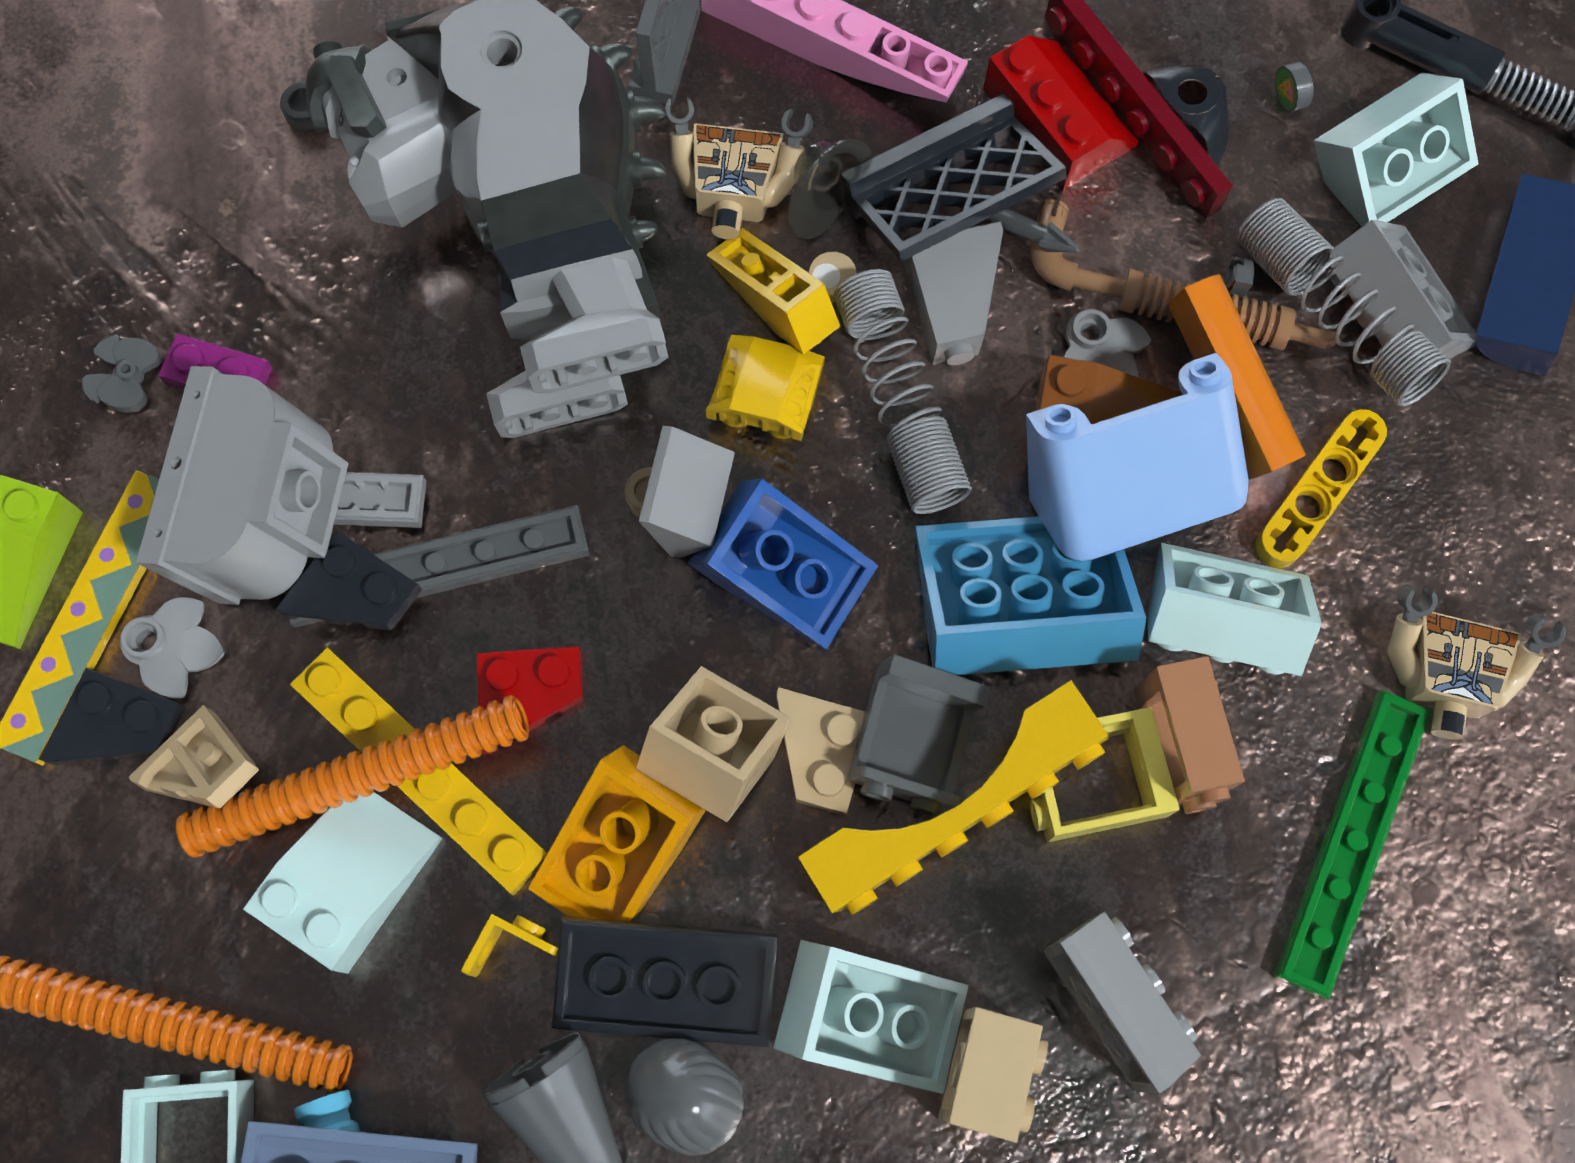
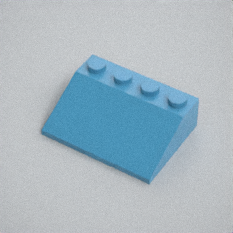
(1012, 600)

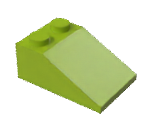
(33, 539)

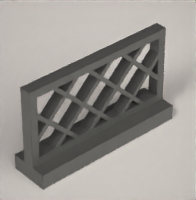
(663, 47)

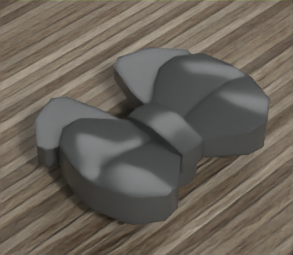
(123, 388)

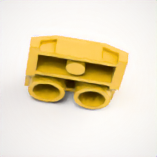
(766, 386)

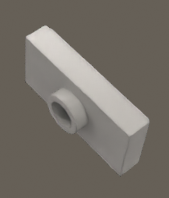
(381, 500)

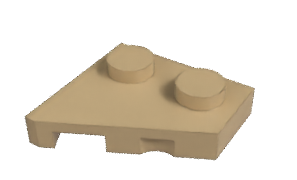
(820, 749)

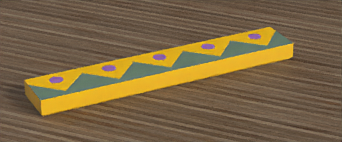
(81, 625)

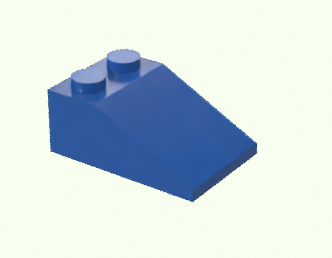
(784, 562)

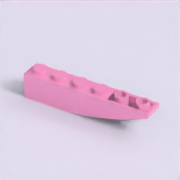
(847, 42)

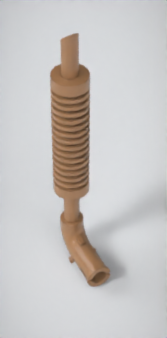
(1152, 295)

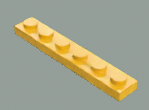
(444, 795)

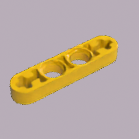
(1321, 488)

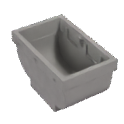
(248, 495)

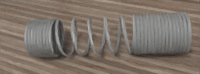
(1297, 256)
(922, 447)

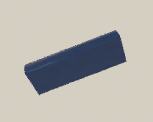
(1532, 279)

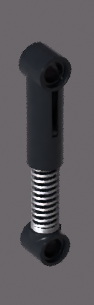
(1456, 55)

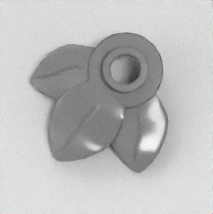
(1114, 340)
(178, 647)

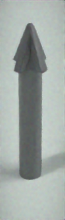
(1046, 236)

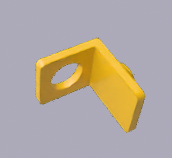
(521, 928)

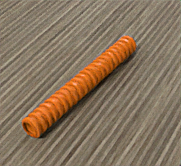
(348, 778)
(173, 1026)

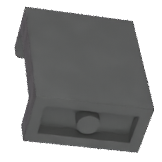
(915, 734)

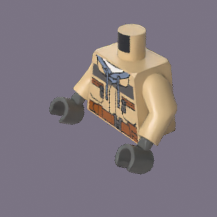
(734, 170)
(1460, 663)

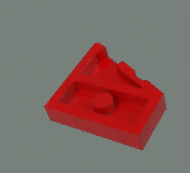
(539, 678)

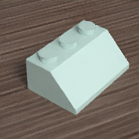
(1399, 148)
(1232, 610)

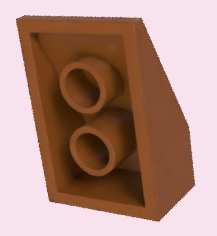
(1096, 389)

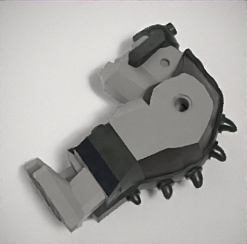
(545, 166)

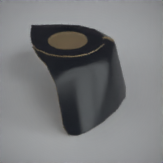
(1207, 117)

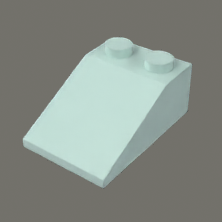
(343, 879)
(871, 1017)

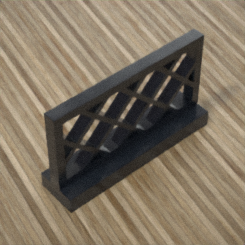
(938, 157)

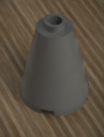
(556, 1105)

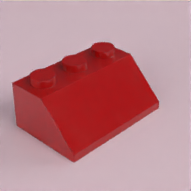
(1058, 106)

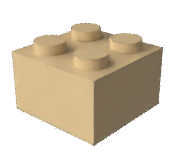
(712, 743)
(993, 1074)

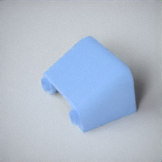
(1139, 470)

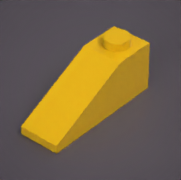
(777, 290)

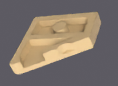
(197, 763)

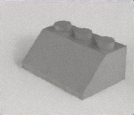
(1405, 279)
(1124, 1003)

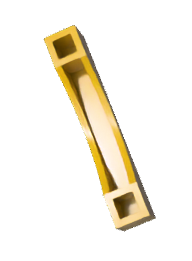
(1049, 738)

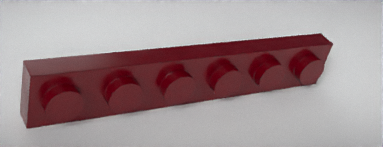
(1140, 103)

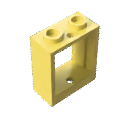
(1150, 774)

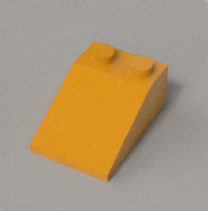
(615, 842)

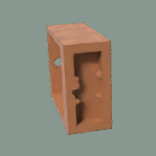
(1192, 732)

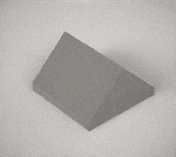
(685, 492)

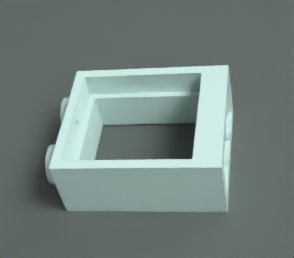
(140, 1111)

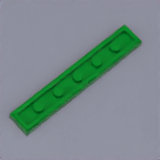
(1352, 845)

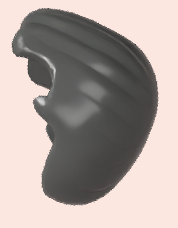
(684, 1097)

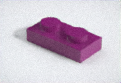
(193, 352)

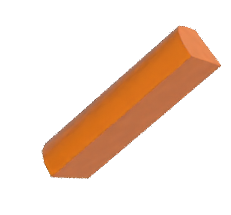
(1214, 326)

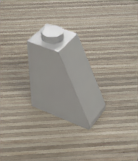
(954, 291)

